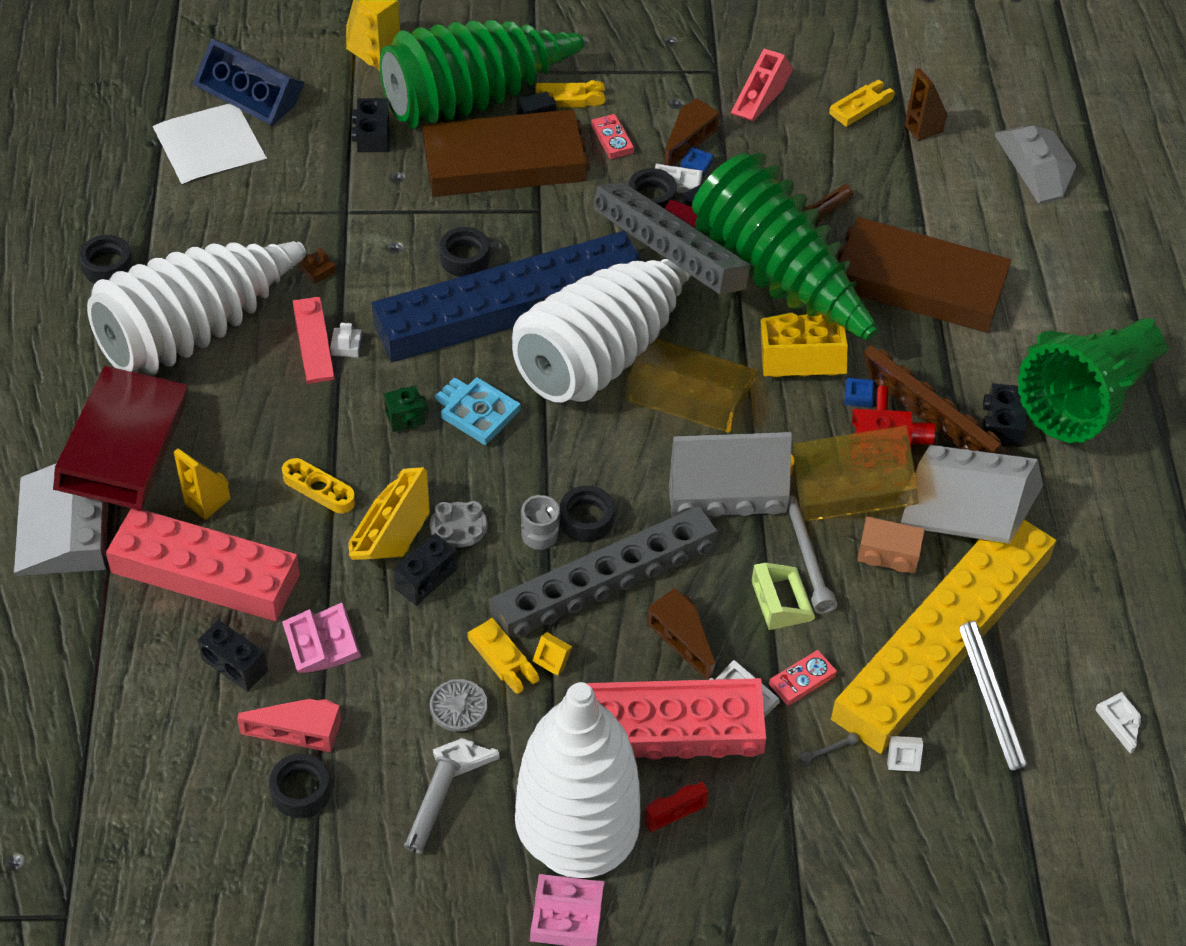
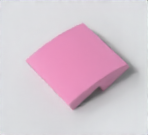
(321, 639)
(566, 911)

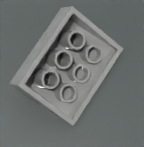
(731, 474)
(973, 493)
(58, 529)

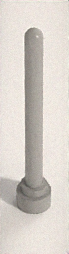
(822, 599)

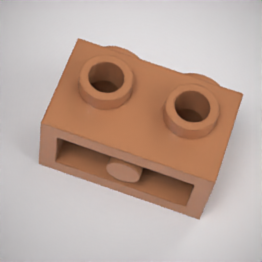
(890, 545)

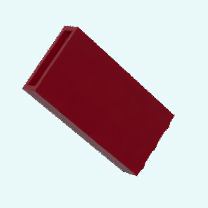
(120, 438)

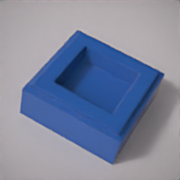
(697, 160)
(859, 392)

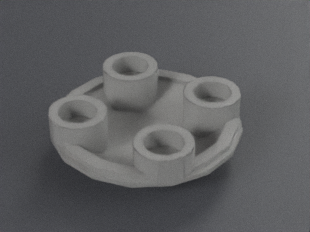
(459, 523)

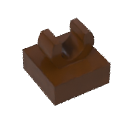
(317, 266)

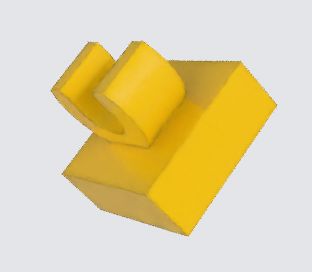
(552, 653)

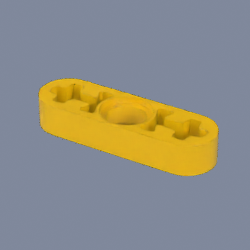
(325, 496)

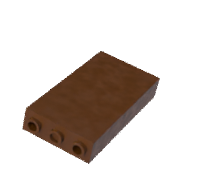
(505, 152)
(924, 274)

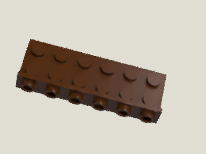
(929, 407)

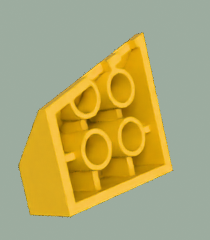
(371, 27)
(802, 346)

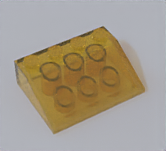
(690, 384)
(855, 473)

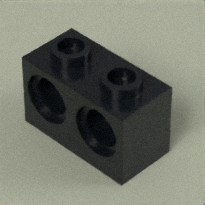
(371, 125)
(1005, 414)
(425, 569)
(233, 655)

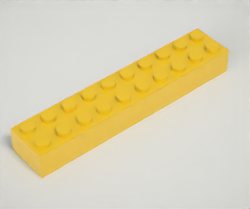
(930, 641)

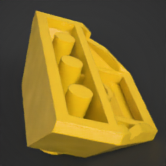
(393, 518)

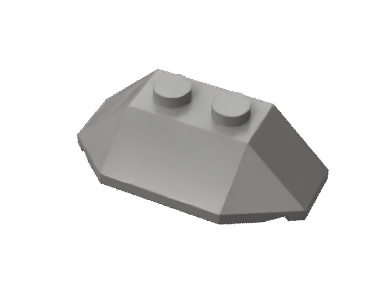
(1039, 160)

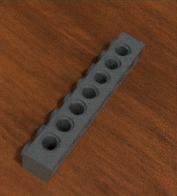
(672, 238)
(676, 538)

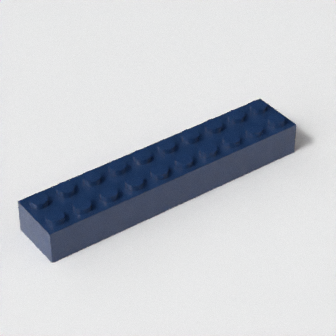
(489, 298)

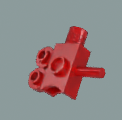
(882, 418)

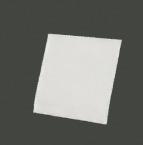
(208, 142)

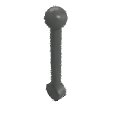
(806, 757)

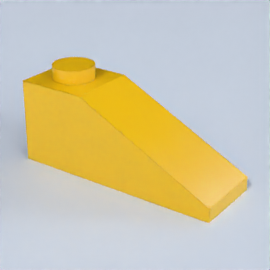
(201, 487)

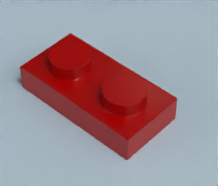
(681, 804)

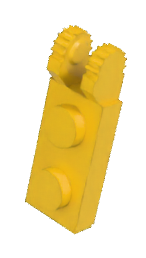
(574, 93)
(861, 103)
(502, 654)

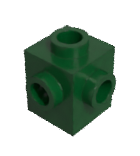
(405, 408)

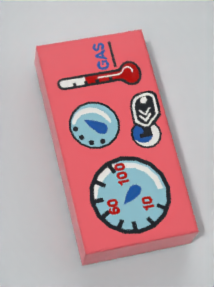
(612, 136)
(802, 678)

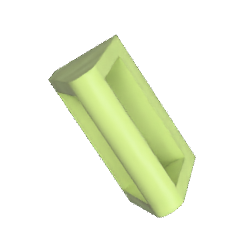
(774, 614)

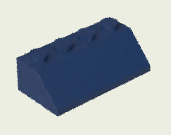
(247, 82)

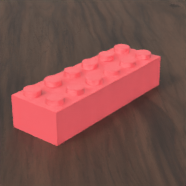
(203, 563)

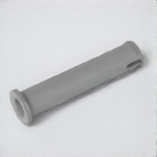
(431, 804)

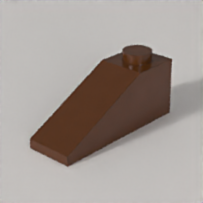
(925, 109)
(693, 126)
(679, 626)

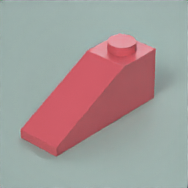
(763, 85)
(313, 340)
(297, 723)

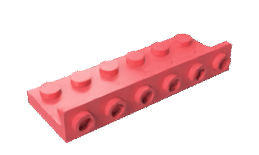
(688, 716)

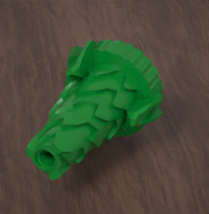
(1079, 383)

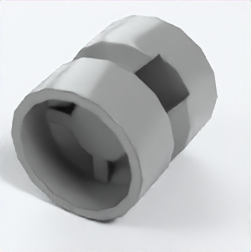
(540, 522)

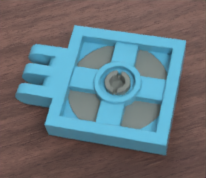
(477, 408)

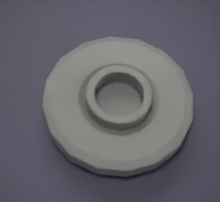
(458, 705)

